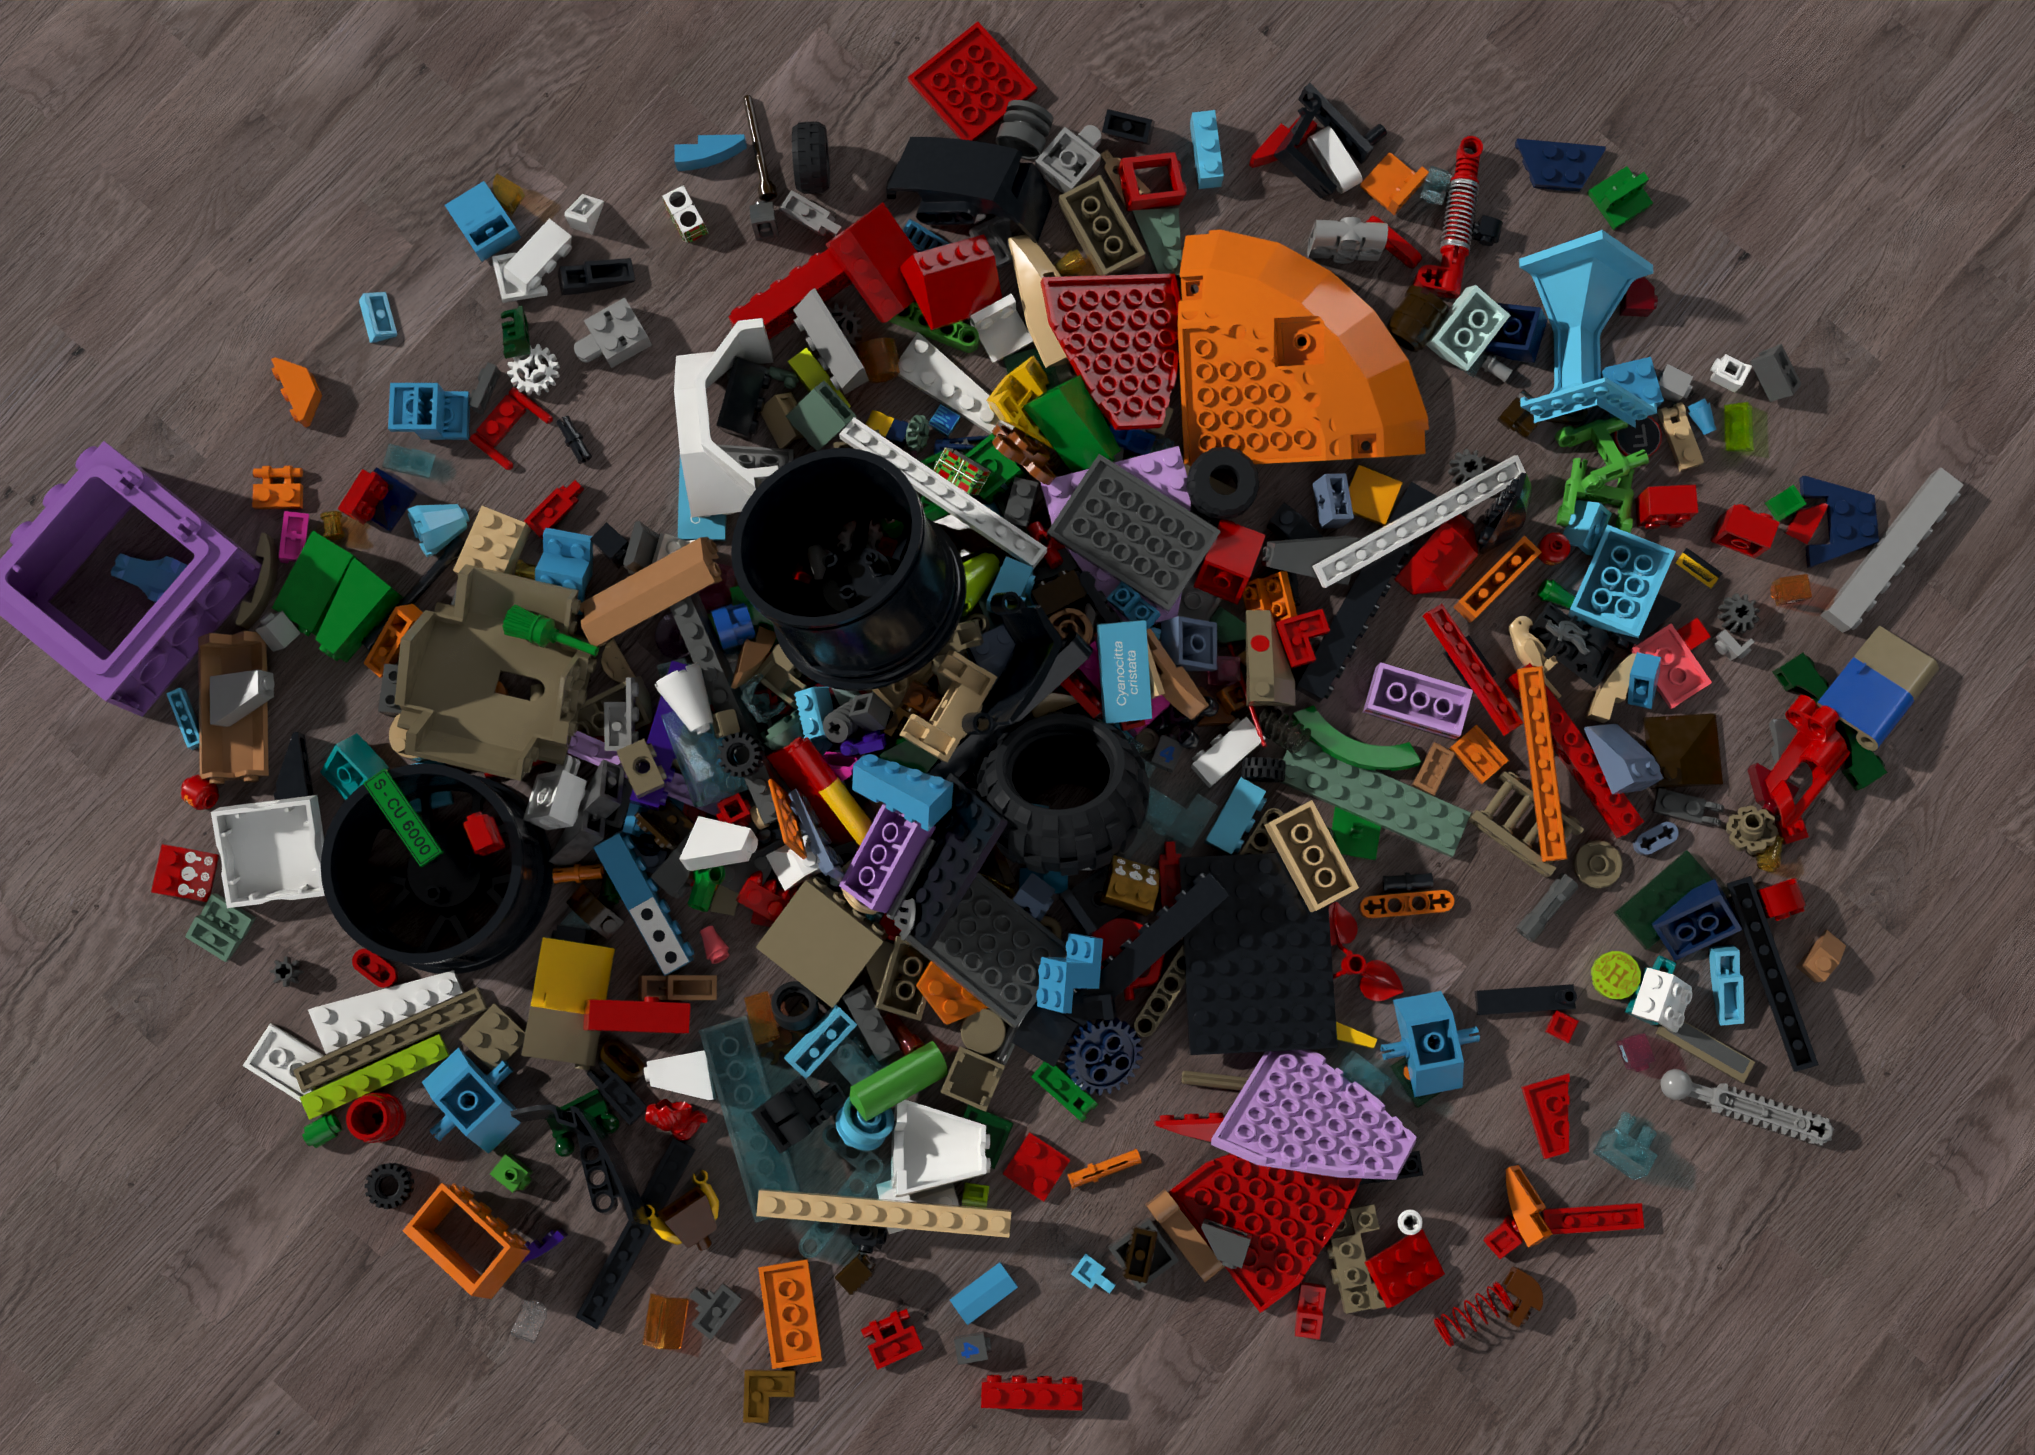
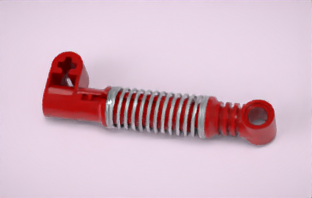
(1455, 245)

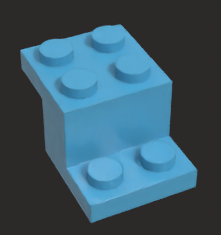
(429, 411)
(566, 560)
(1061, 975)

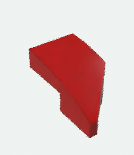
(1805, 522)

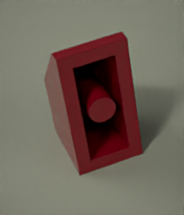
(1639, 299)
(1757, 777)

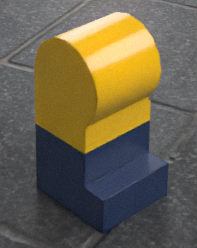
(888, 427)

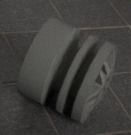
(1025, 128)

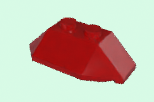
(1441, 558)

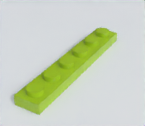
(374, 1076)

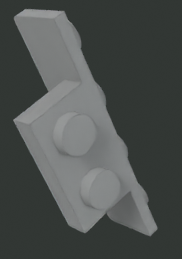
(621, 718)

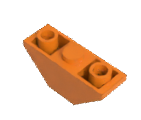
(299, 389)

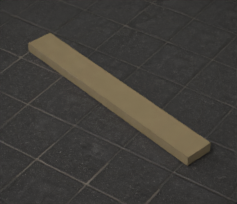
(390, 1040)

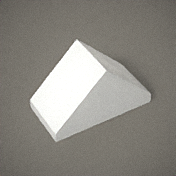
(584, 213)

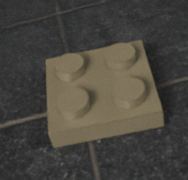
(494, 1037)

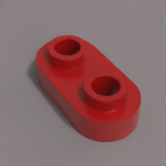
(375, 969)

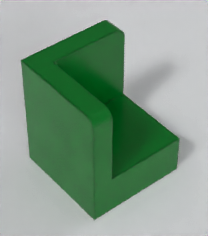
(1785, 503)

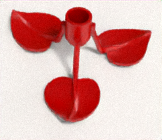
(1378, 978)

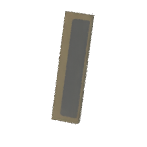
(1709, 1051)

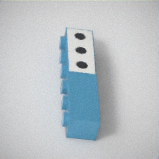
(644, 903)

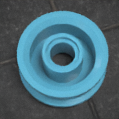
(858, 1132)

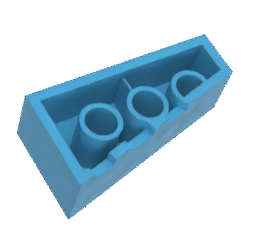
(903, 789)

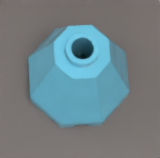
(437, 525)

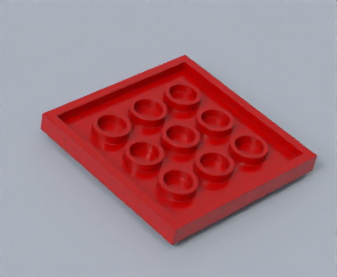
(971, 83)

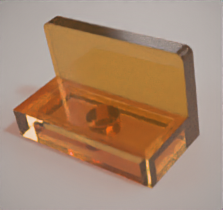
(665, 1322)

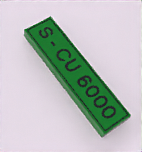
(403, 817)

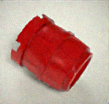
(362, 1120)

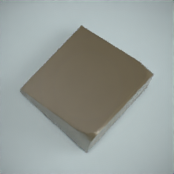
(725, 723)

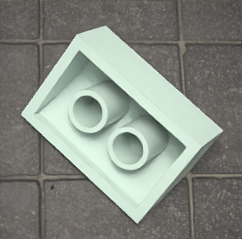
(1468, 328)

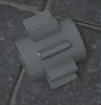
(281, 966)

